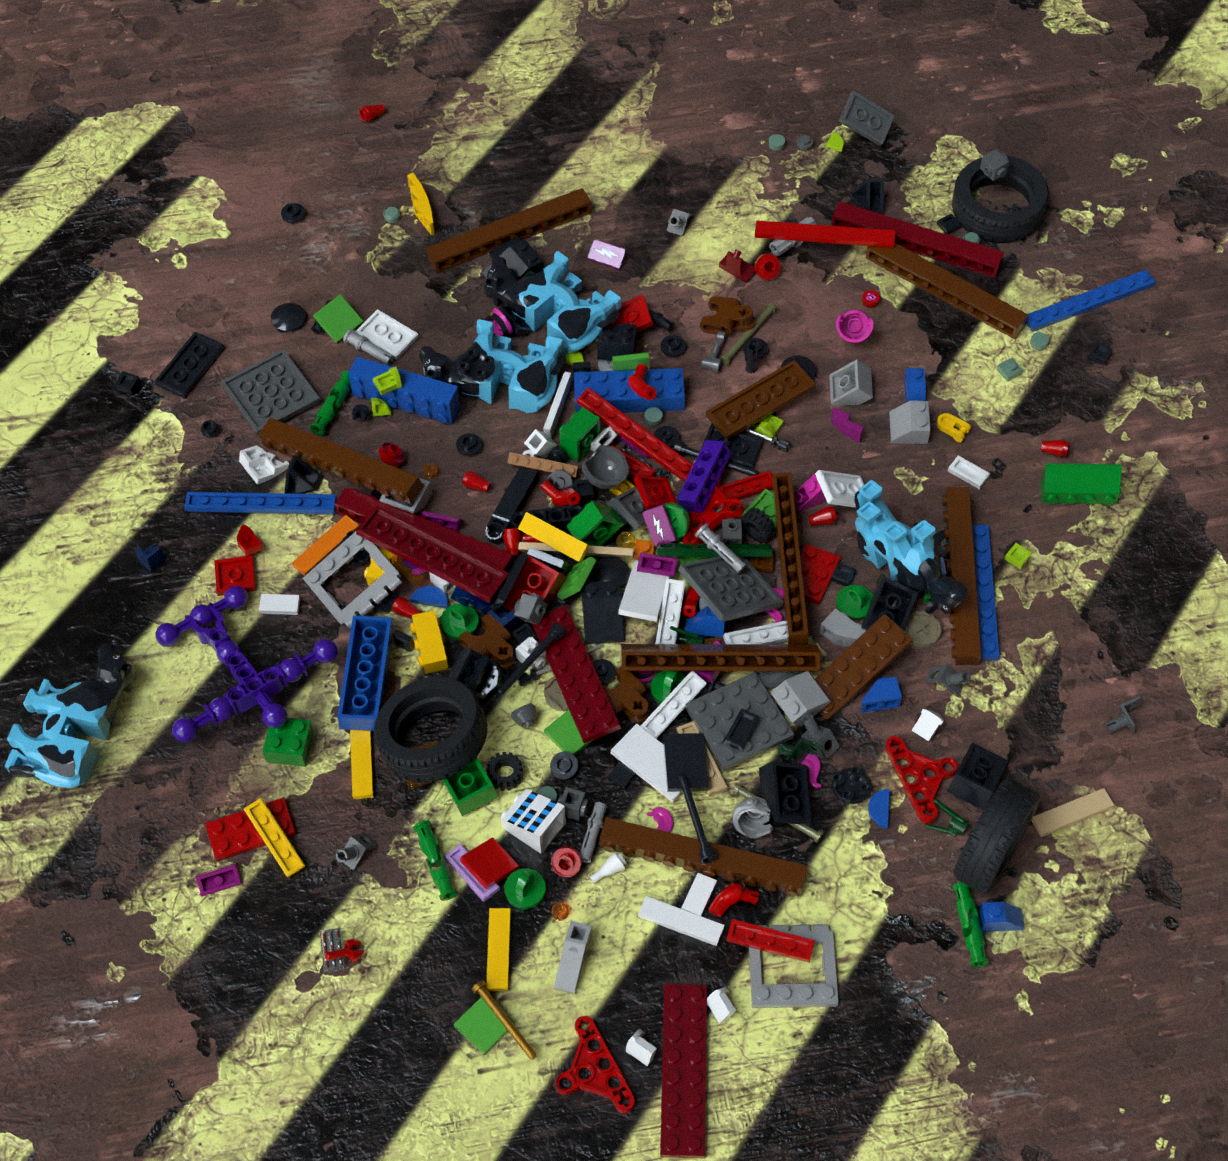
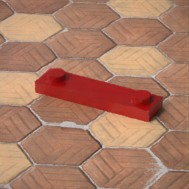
(770, 940)

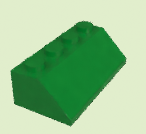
(1080, 483)

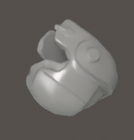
(751, 816)

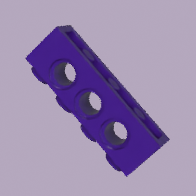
(704, 476)

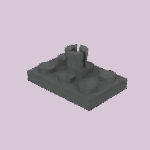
(866, 118)

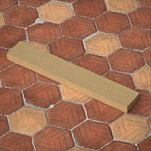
(598, 551)

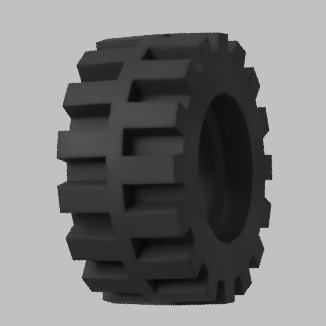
(757, 525)
(505, 760)

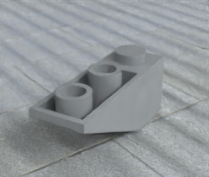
(840, 629)
(573, 956)

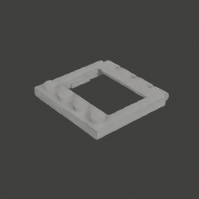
(375, 592)
(797, 994)

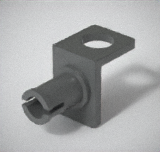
(678, 222)
(948, 677)
(1124, 718)
(819, 734)
(355, 850)

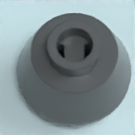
(524, 715)

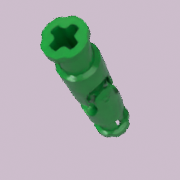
(332, 404)
(431, 848)
(969, 921)

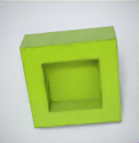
(1018, 555)

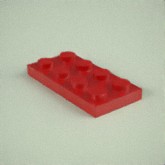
(237, 834)

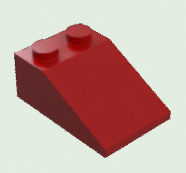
(537, 579)

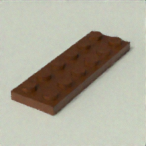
(760, 400)
(861, 664)

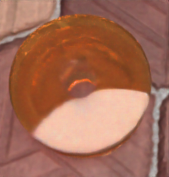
(430, 470)
(560, 906)

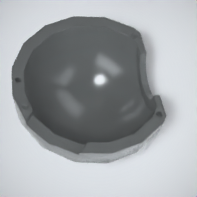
(605, 467)

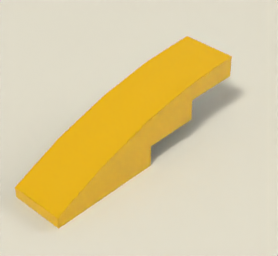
(420, 203)

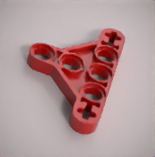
(710, 516)
(916, 767)
(589, 1059)

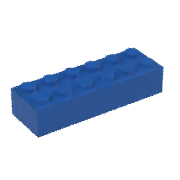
(615, 389)
(417, 395)
(365, 672)

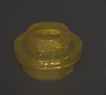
(625, 536)

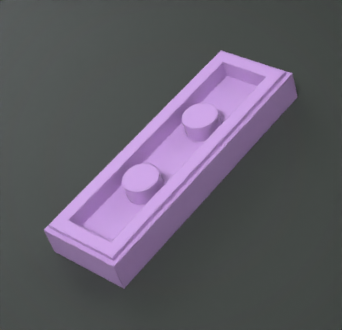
(453, 859)

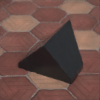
(870, 195)
(301, 477)

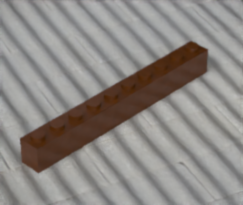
(521, 225)
(949, 288)
(341, 461)
(789, 559)
(962, 568)
(720, 657)
(684, 852)

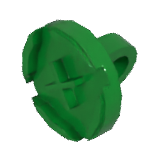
(679, 519)
(854, 601)
(459, 619)
(664, 684)
(525, 889)

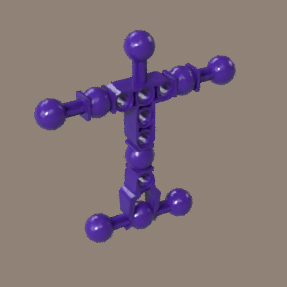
(251, 687)

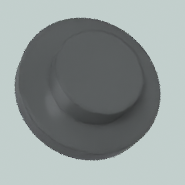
(804, 142)

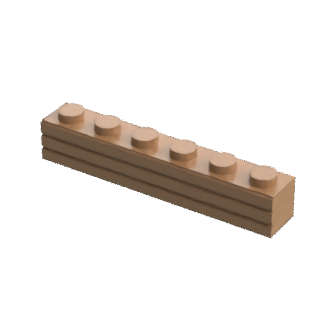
(541, 464)

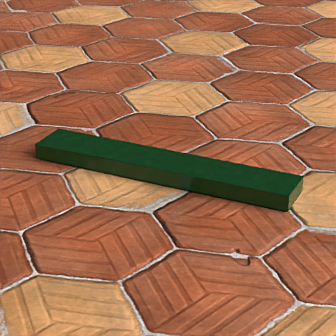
(692, 549)

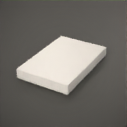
(388, 334)
(839, 487)

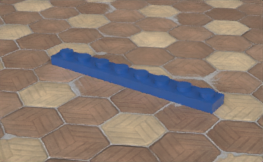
(1089, 300)
(260, 503)
(985, 593)

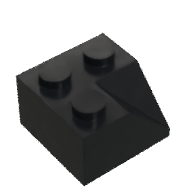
(617, 342)

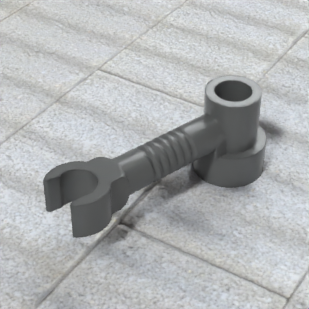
(714, 363)

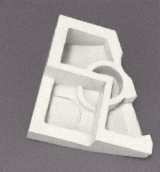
(261, 464)

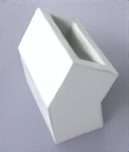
(606, 433)

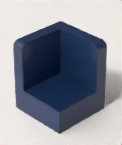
(150, 557)
(506, 619)

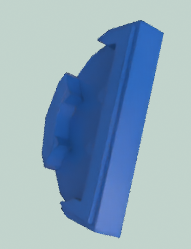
(430, 596)
(879, 808)

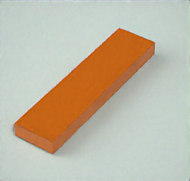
(324, 545)

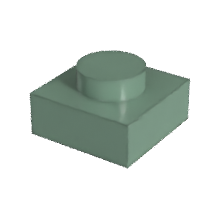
(1009, 369)

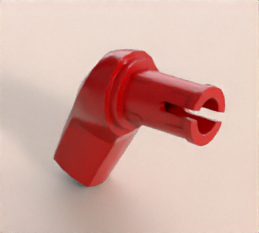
(638, 385)
(560, 498)
(690, 602)
(731, 895)

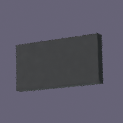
(189, 365)

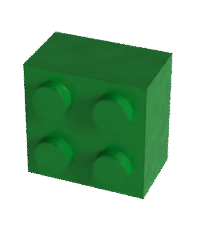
(579, 433)
(595, 524)
(289, 743)
(470, 788)

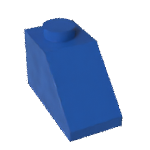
(914, 384)
(705, 623)
(882, 695)
(1000, 917)

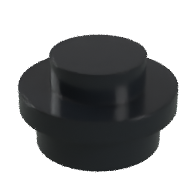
(209, 429)
(557, 454)

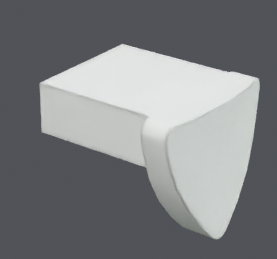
(928, 724)
(720, 1004)
(640, 1048)

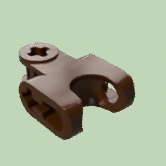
(728, 316)
(491, 643)
(628, 697)

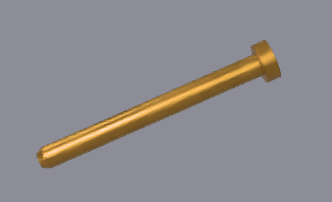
(480, 988)

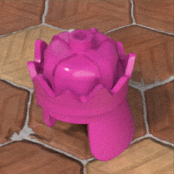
(854, 325)

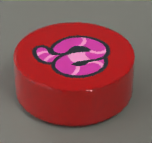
(870, 298)

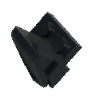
(476, 672)

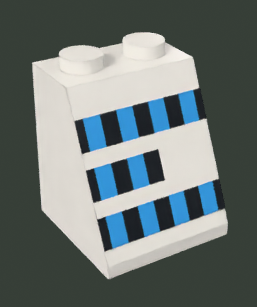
(534, 819)

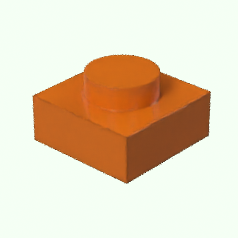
(643, 546)

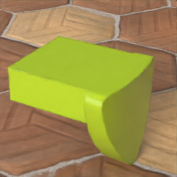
(388, 381)
(770, 426)

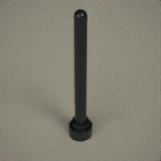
(682, 449)
(555, 632)
(707, 853)

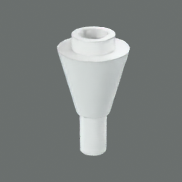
(612, 865)

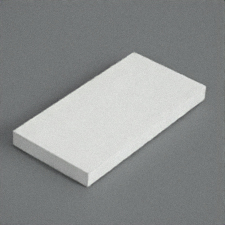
(643, 595)
(645, 757)

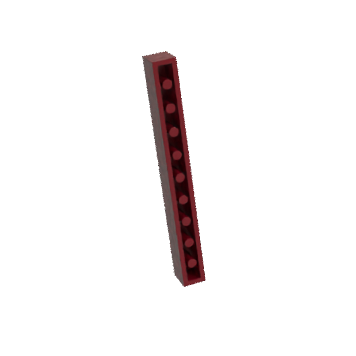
(924, 240)
(358, 506)

